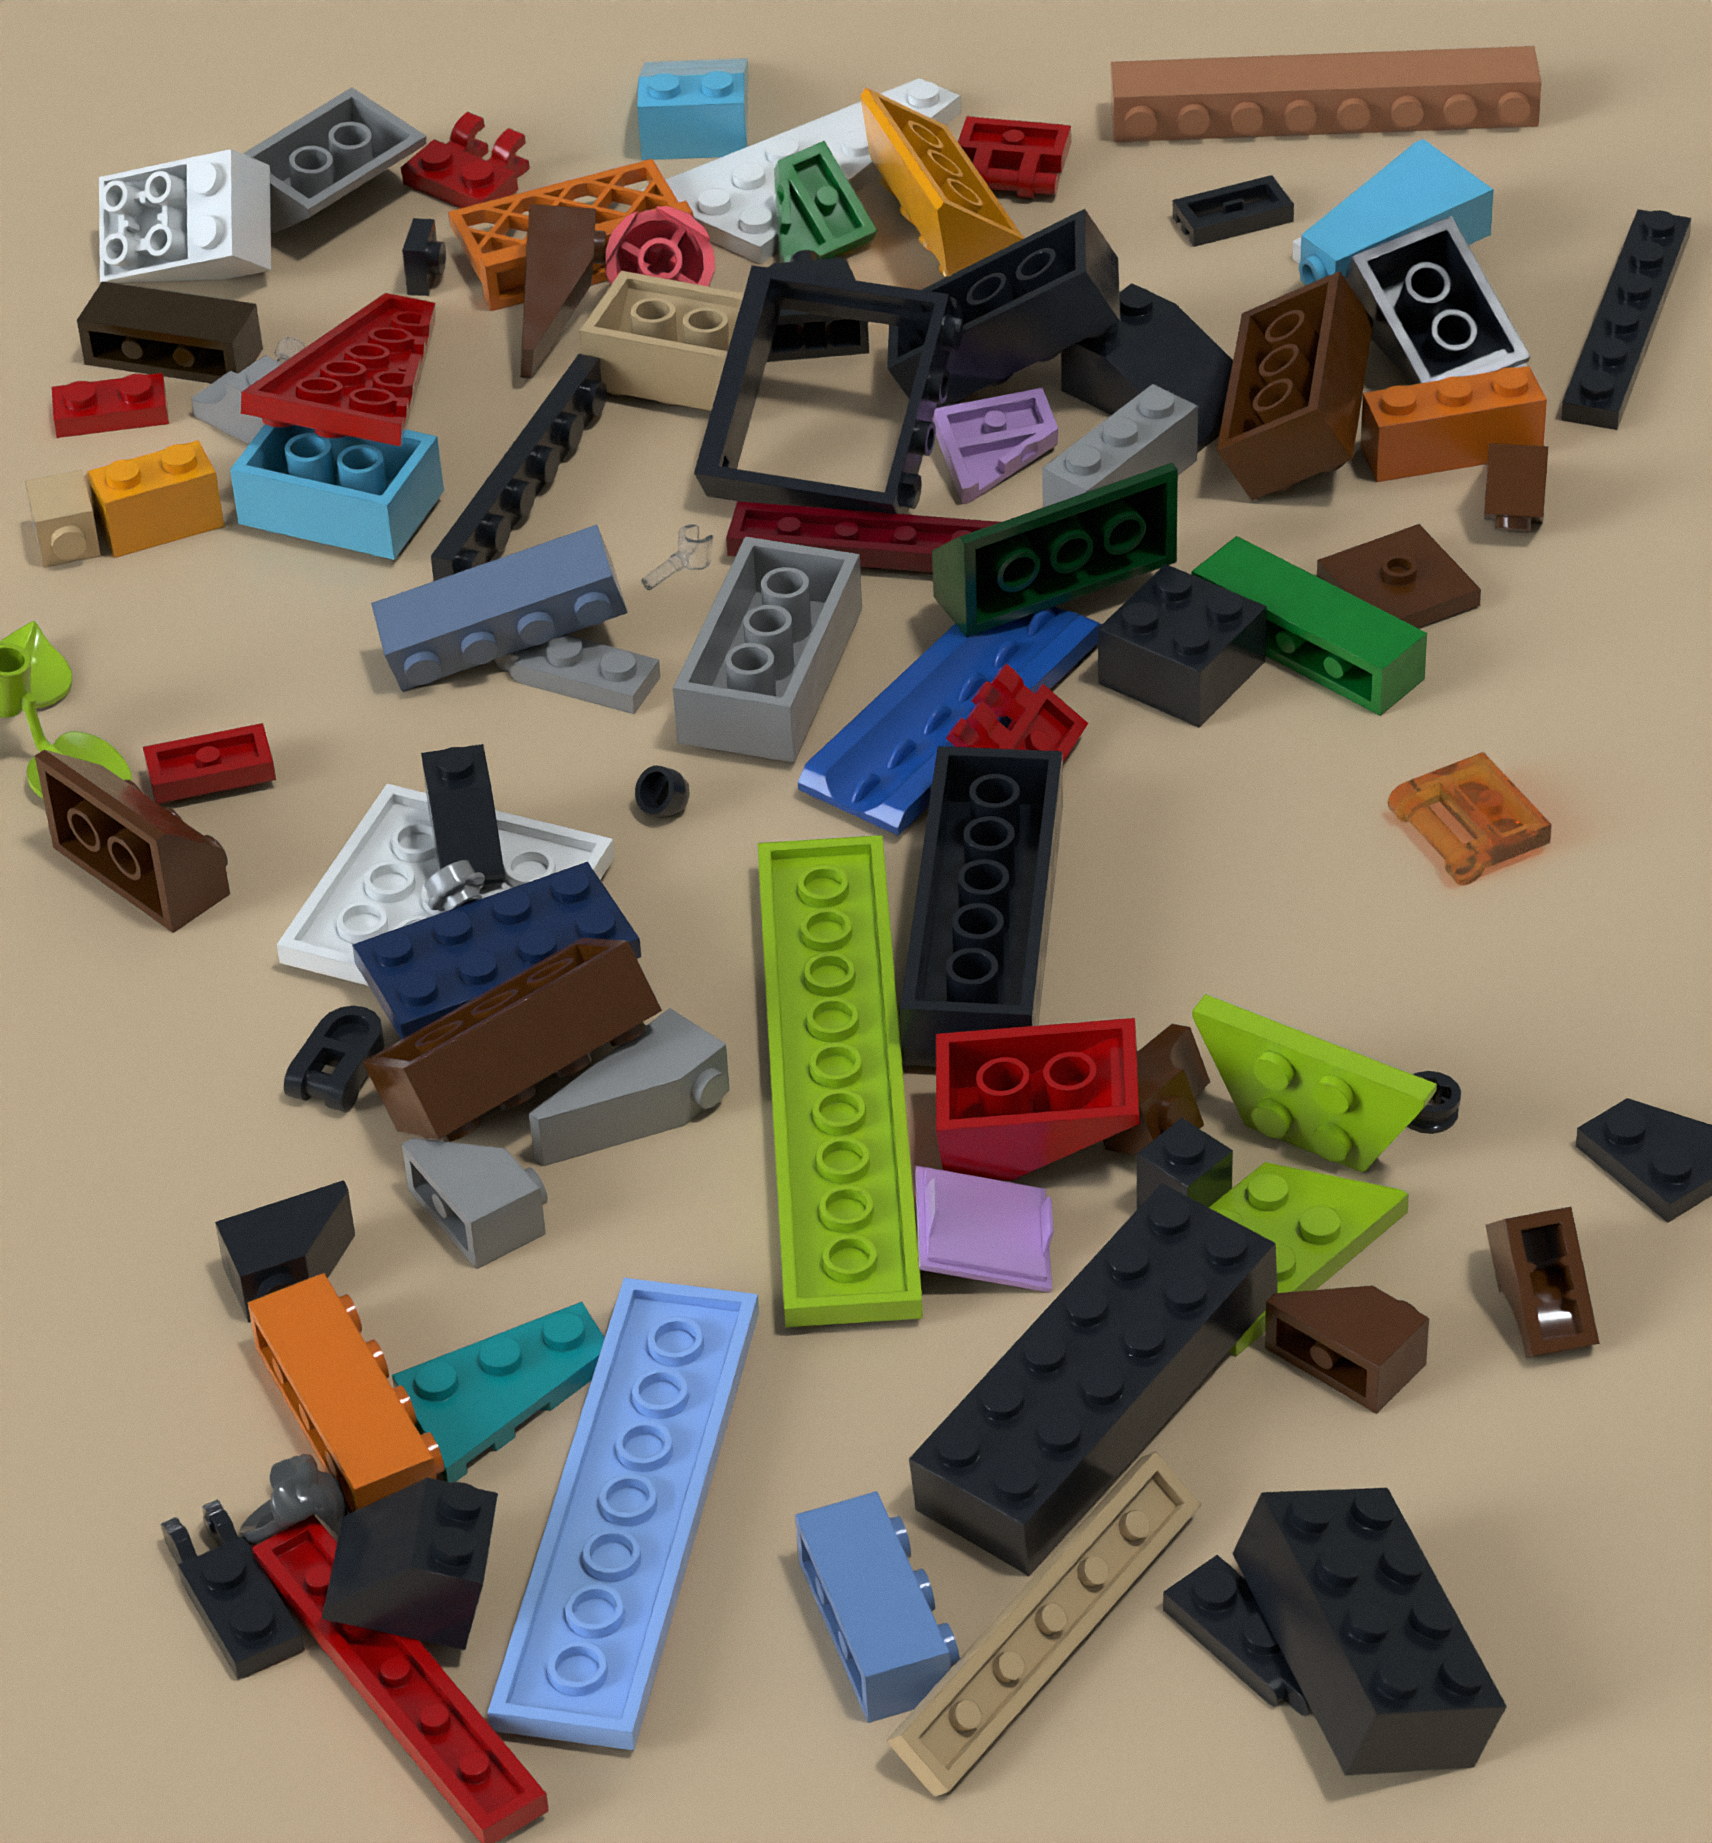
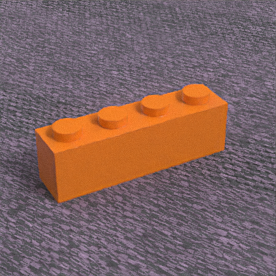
(341, 1391)

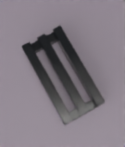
(1233, 210)

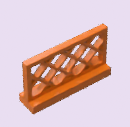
(504, 269)

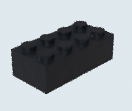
(1020, 307)
(1368, 1631)

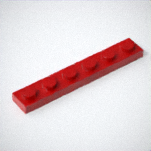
(407, 1693)

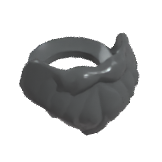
(296, 1495)

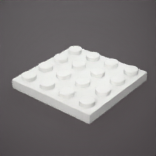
(383, 873)

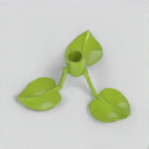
(38, 677)

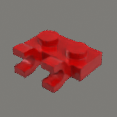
(458, 172)
(1038, 718)

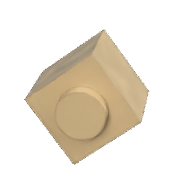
(62, 518)

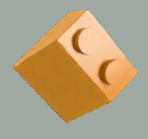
(155, 498)

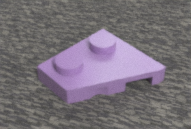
(993, 438)

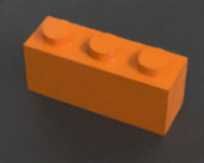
(1450, 422)

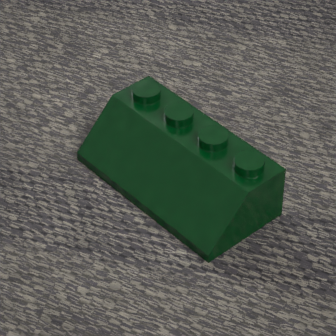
(1058, 551)

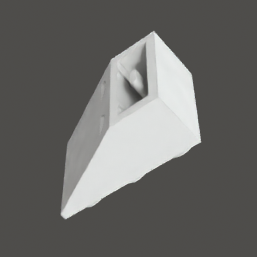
(186, 220)

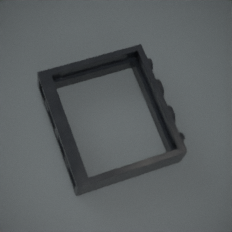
(764, 297)

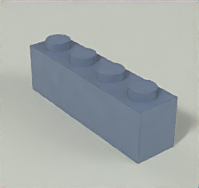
(499, 608)

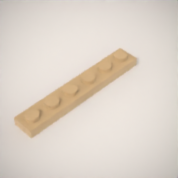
(1043, 1624)

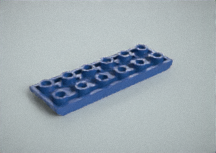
(887, 754)

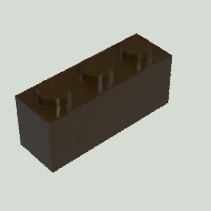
(168, 333)

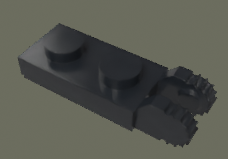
(233, 1595)

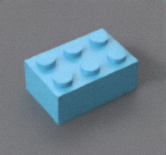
(338, 488)

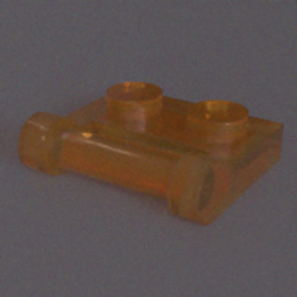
(1485, 806)

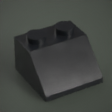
(414, 1562)

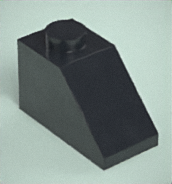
(463, 810)
(285, 1241)

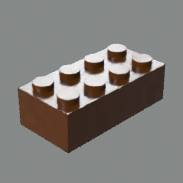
(1296, 387)
(513, 1039)

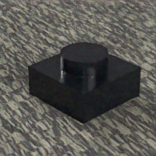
(422, 257)

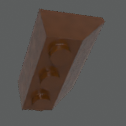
(131, 841)

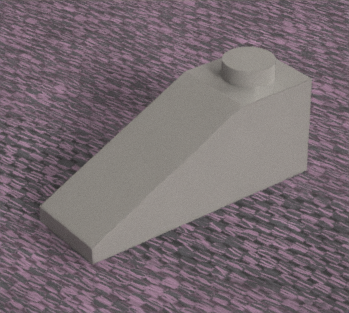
(634, 1091)

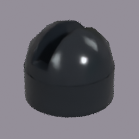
(661, 791)

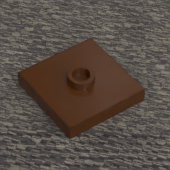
(1403, 576)

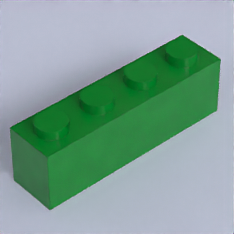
(1323, 628)

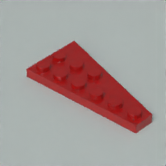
(352, 378)

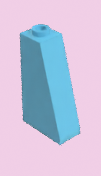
(1401, 198)

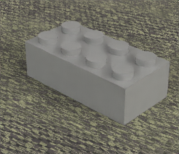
(768, 649)

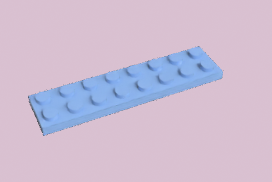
(625, 1516)

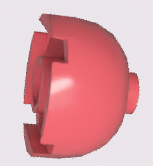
(661, 245)

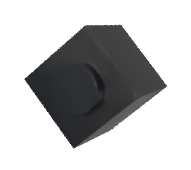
(1186, 1162)

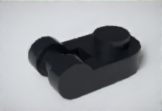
(340, 1041)

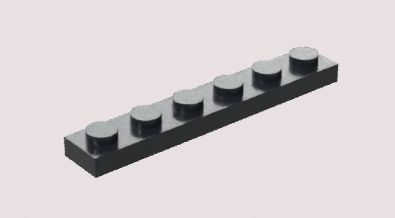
(1626, 319)
(523, 470)

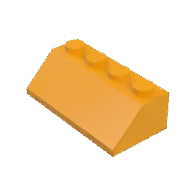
(935, 184)

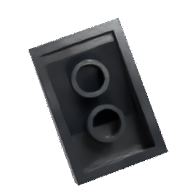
(1434, 306)
(1149, 347)

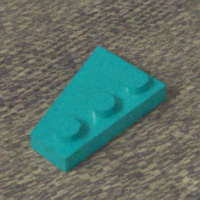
(492, 1386)

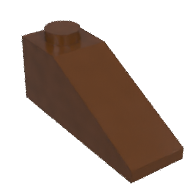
(557, 274)

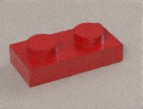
(109, 405)
(209, 763)

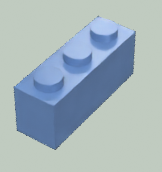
(874, 1604)

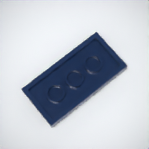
(470, 949)

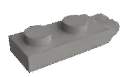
(585, 671)

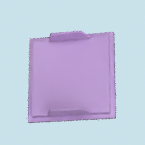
(983, 1229)

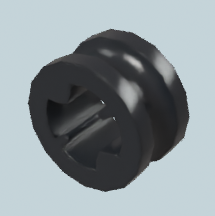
(1445, 1111)

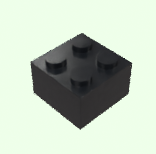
(1182, 645)

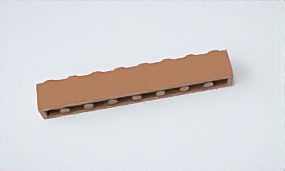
(1325, 93)

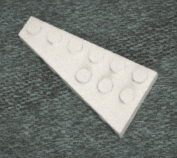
(737, 192)

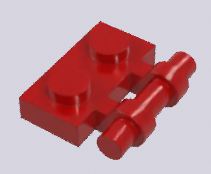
(1019, 145)

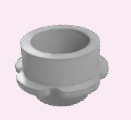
(454, 886)

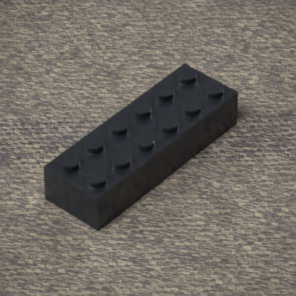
(982, 896)
(1093, 1378)

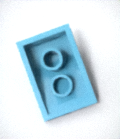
(693, 108)

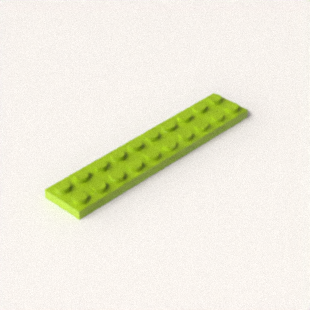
(837, 1084)

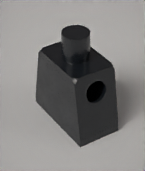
(815, 335)

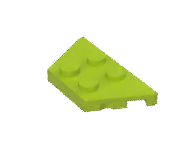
(1308, 1087)
(1314, 1222)

